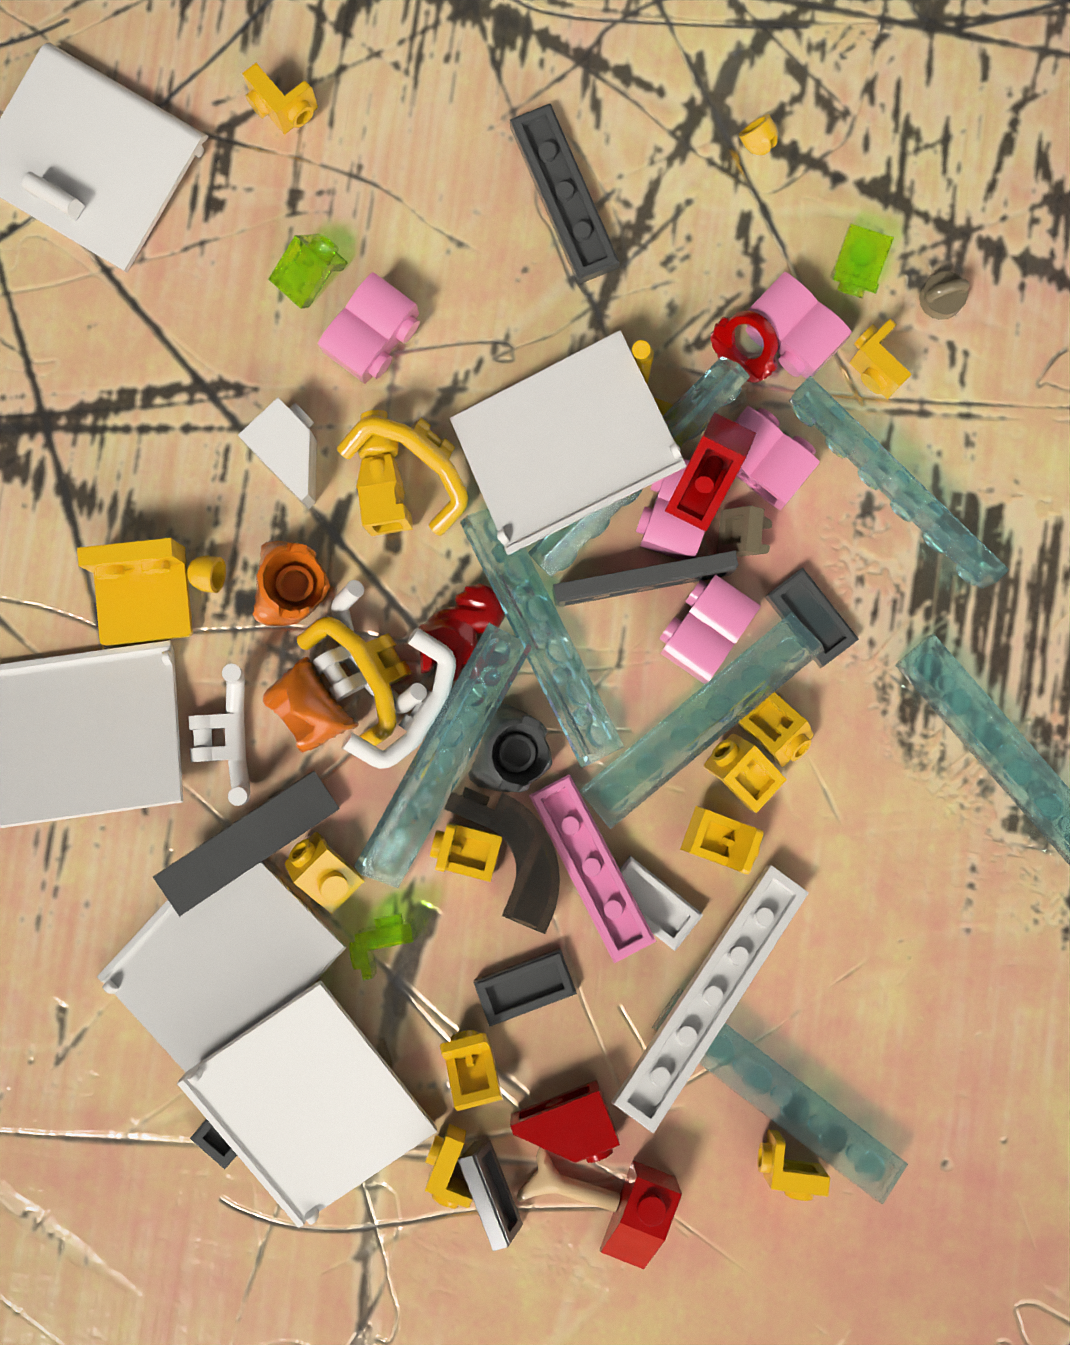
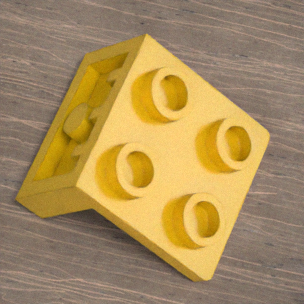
(139, 590)

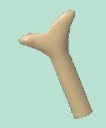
(549, 1180)

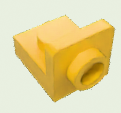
(779, 729)
(745, 771)

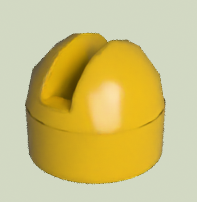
(760, 135)
(207, 573)

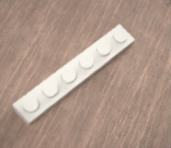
(709, 998)

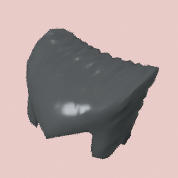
(511, 752)

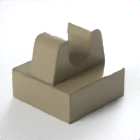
(742, 531)

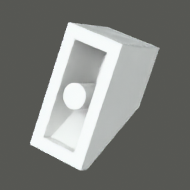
(286, 447)

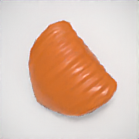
(288, 583)
(307, 707)

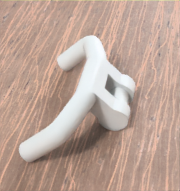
(330, 661)
(422, 715)
(234, 736)

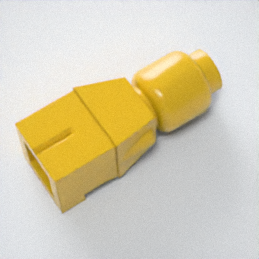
(381, 485)

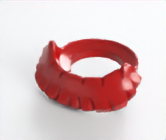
(724, 344)

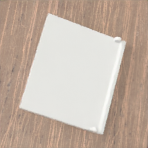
(91, 156)
(566, 442)
(89, 734)
(220, 964)
(307, 1104)

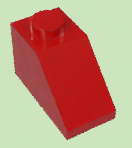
(710, 471)
(569, 1125)
(642, 1216)

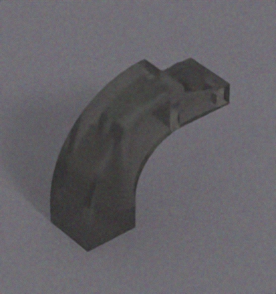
(537, 867)

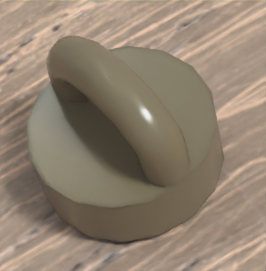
(944, 295)

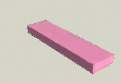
(592, 868)

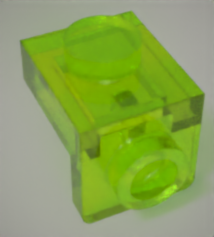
(861, 260)
(306, 267)
(387, 932)

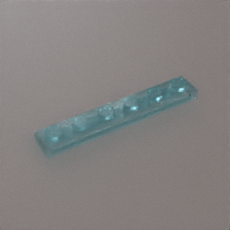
(685, 422)
(907, 495)
(553, 652)
(701, 720)
(991, 739)
(443, 756)
(799, 1111)

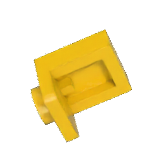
(285, 111)
(877, 366)
(722, 840)
(466, 851)
(322, 872)
(471, 1069)
(443, 1157)
(796, 1178)

